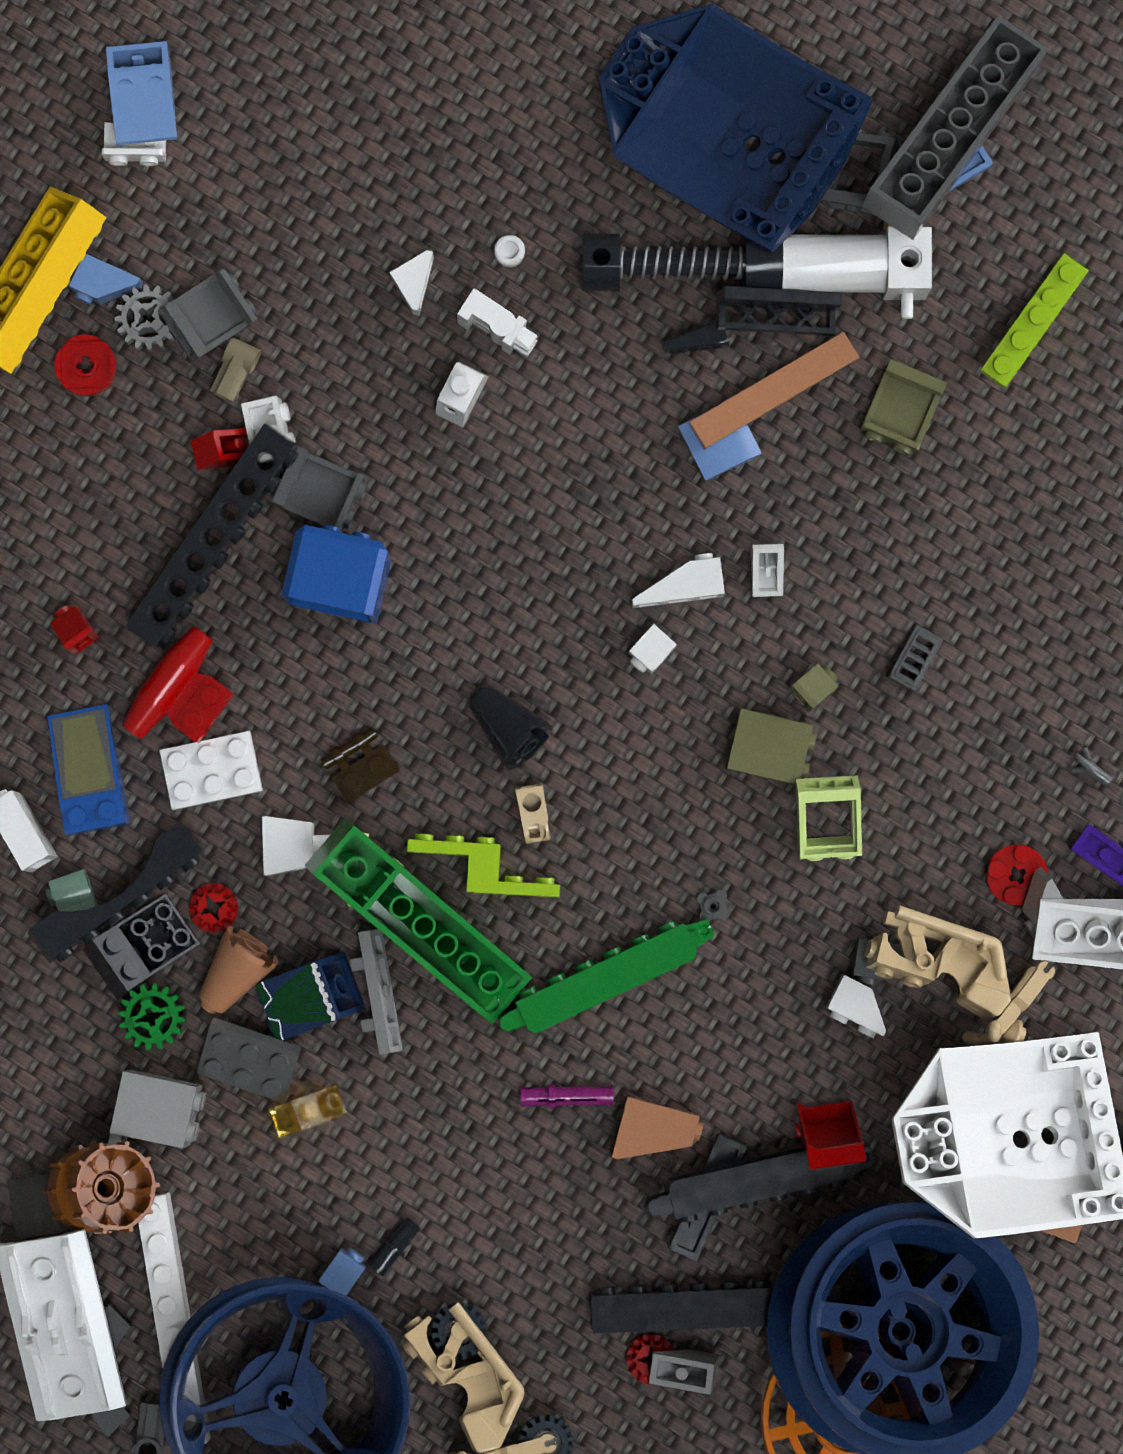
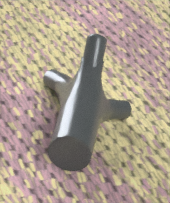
(1091, 768)

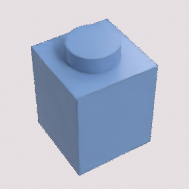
(343, 1271)

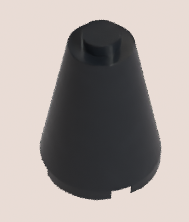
(508, 725)

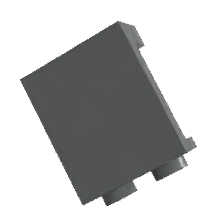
(208, 314)
(320, 491)

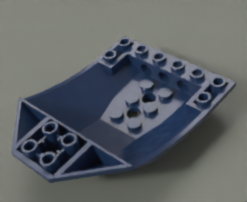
(702, 84)

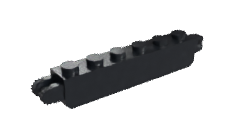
(747, 1182)

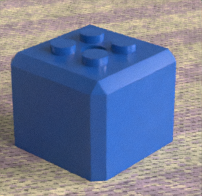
(337, 573)

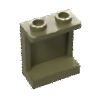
(902, 407)
(771, 747)

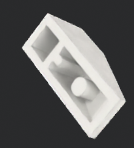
(690, 582)

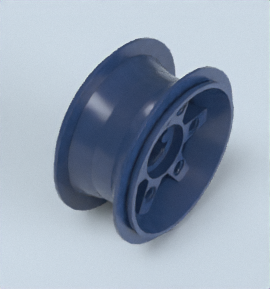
(836, 1408)

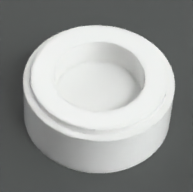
(509, 251)

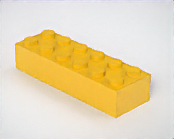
(41, 268)

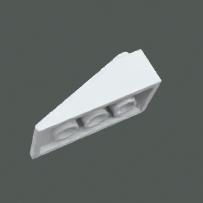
(1080, 932)

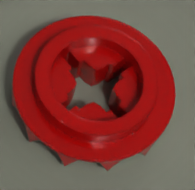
(227, 911)
(639, 1349)

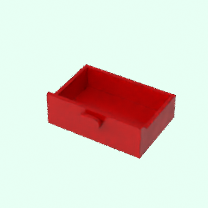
(830, 1134)

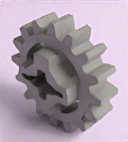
(139, 326)

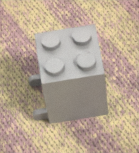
(156, 1109)

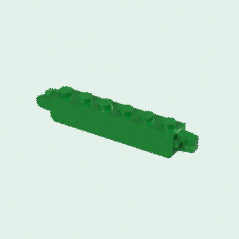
(607, 978)

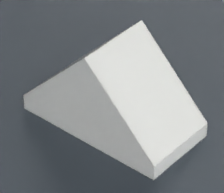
(413, 279)
(767, 570)

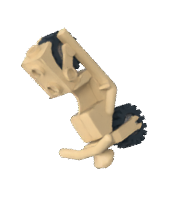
(491, 1386)

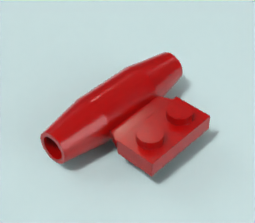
(178, 690)

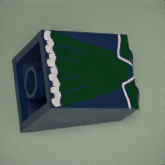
(310, 996)

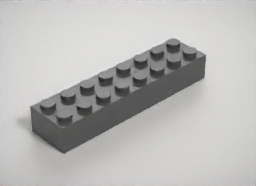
(955, 127)

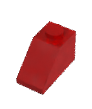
(219, 448)
(73, 629)

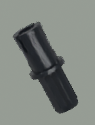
(394, 1246)

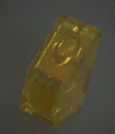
(307, 1111)

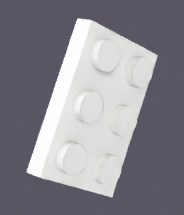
(211, 770)

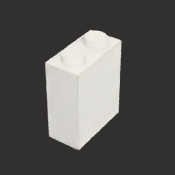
(23, 832)

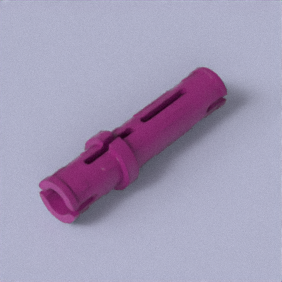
(559, 1096)

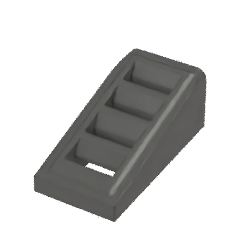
(904, 681)

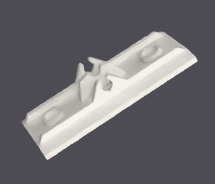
(61, 1326)

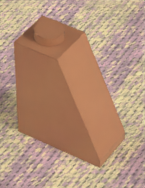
(654, 1129)

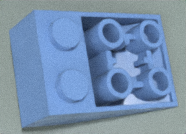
(141, 93)

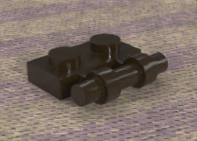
(365, 773)

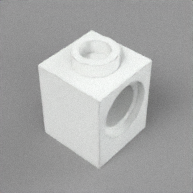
(651, 650)

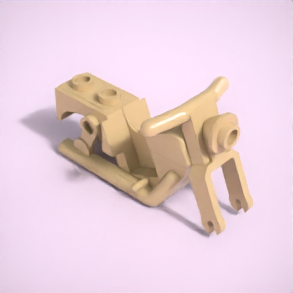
(971, 959)

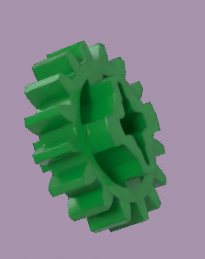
(148, 1002)

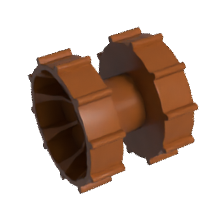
(127, 1183)

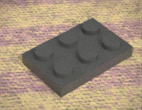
(248, 1060)

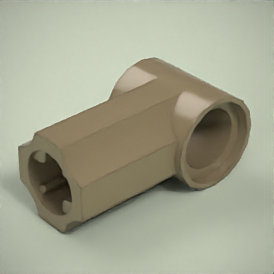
(238, 362)

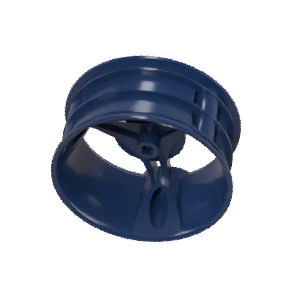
(287, 1372)

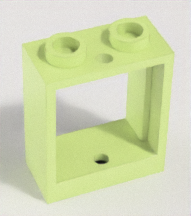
(827, 790)

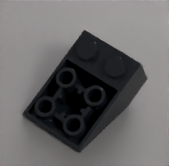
(140, 946)

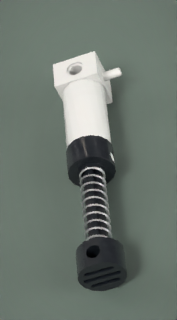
(798, 264)

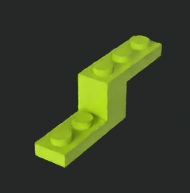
(1034, 321)
(483, 866)

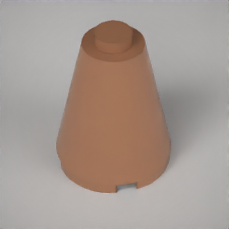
(234, 970)

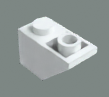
(856, 1003)

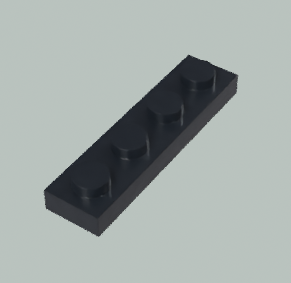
(691, 1236)

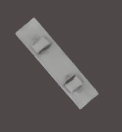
(380, 992)

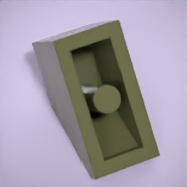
(814, 687)

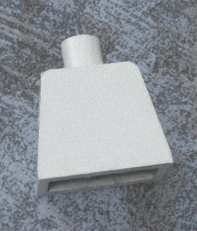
(460, 393)
(288, 844)

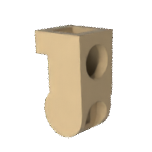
(533, 813)

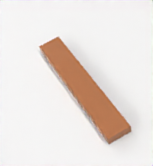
(773, 390)

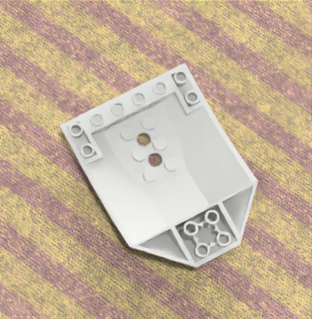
(961, 1126)

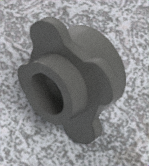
(717, 899)

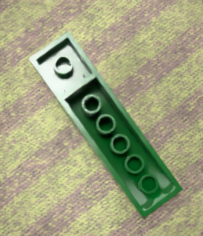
(418, 920)

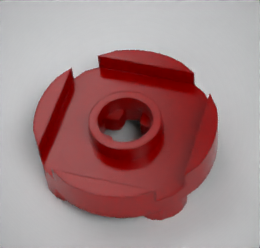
(72, 354)
(999, 871)

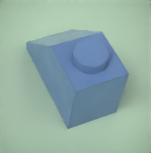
(101, 281)

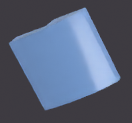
(723, 455)

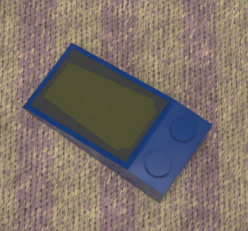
(87, 771)

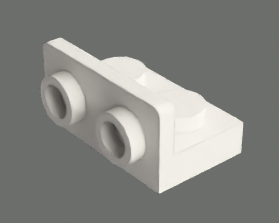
(147, 153)
(266, 411)

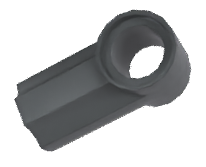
(149, 1428)

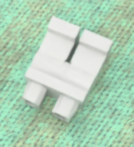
(497, 322)

